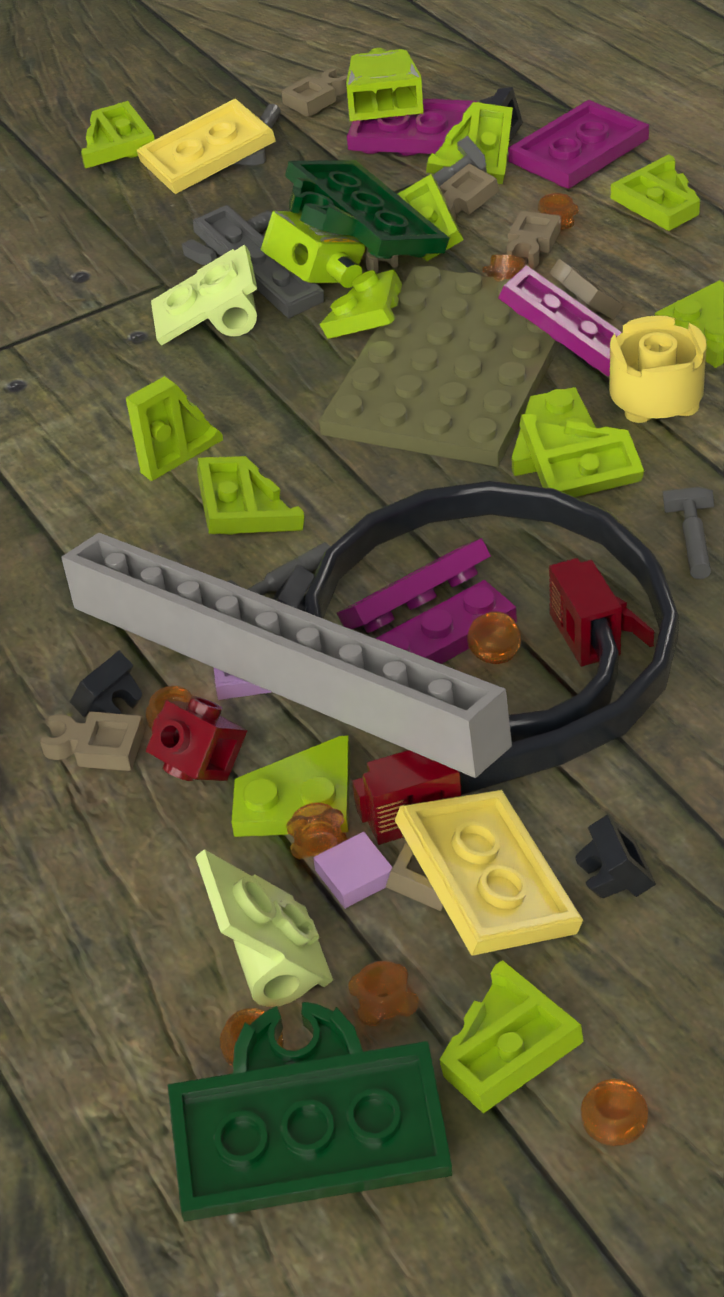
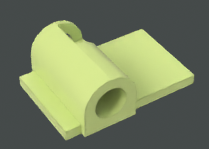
(216, 293)
(269, 932)

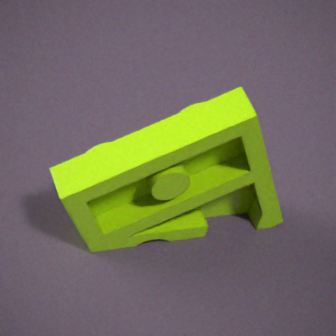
(488, 129)
(114, 134)
(658, 194)
(365, 305)
(581, 457)
(273, 793)

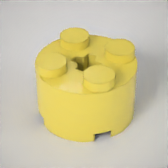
(657, 368)

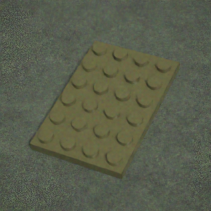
(444, 372)

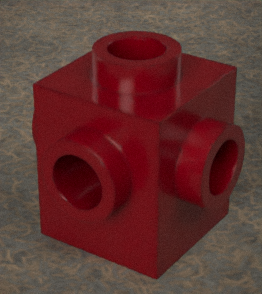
(195, 740)

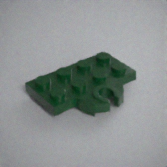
(353, 202)
(306, 1120)

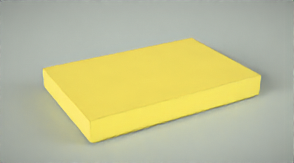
(205, 145)
(487, 872)

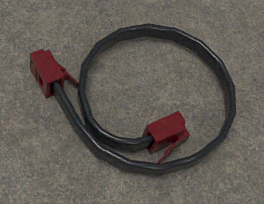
(580, 607)

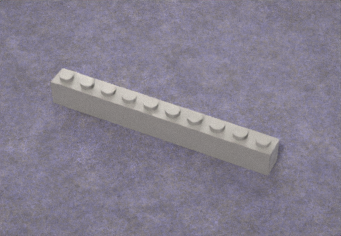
(294, 654)

